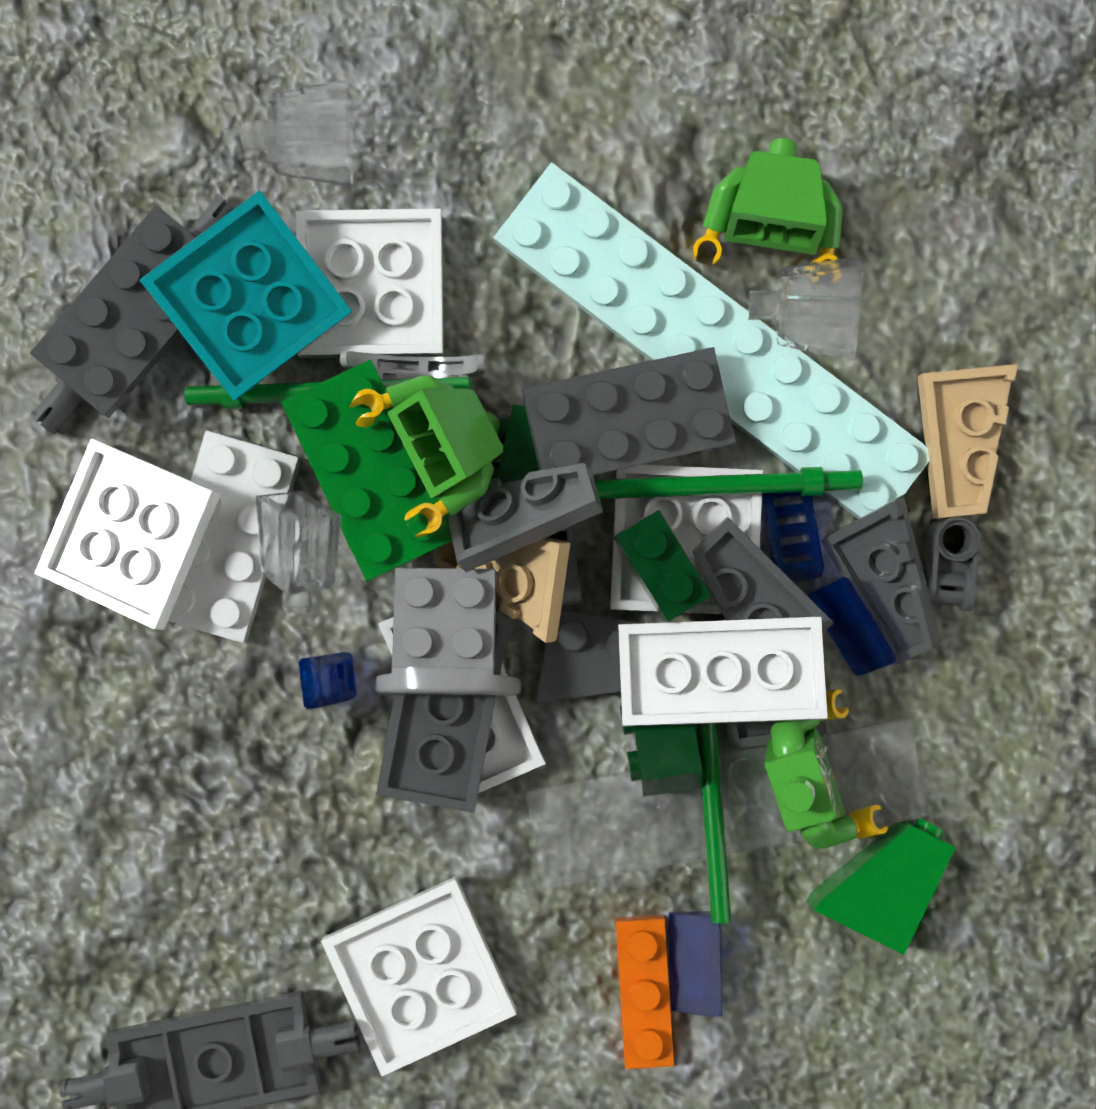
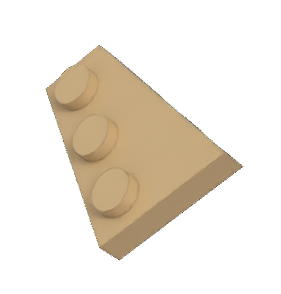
(962, 434)
(527, 582)

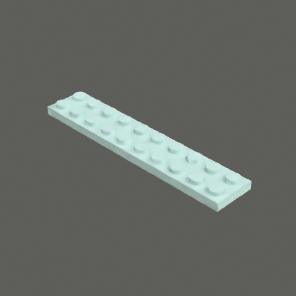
(672, 310)

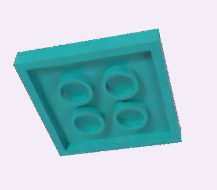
(246, 295)

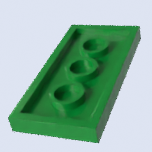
(364, 472)

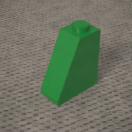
(887, 884)

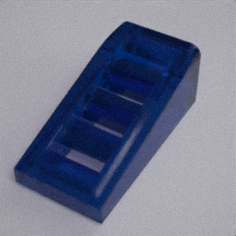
(798, 570)
(327, 679)

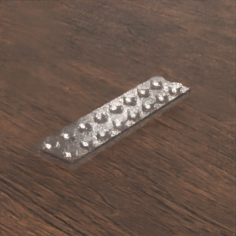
(610, 830)

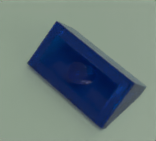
(853, 627)
(695, 964)

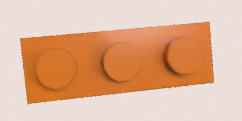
(644, 992)

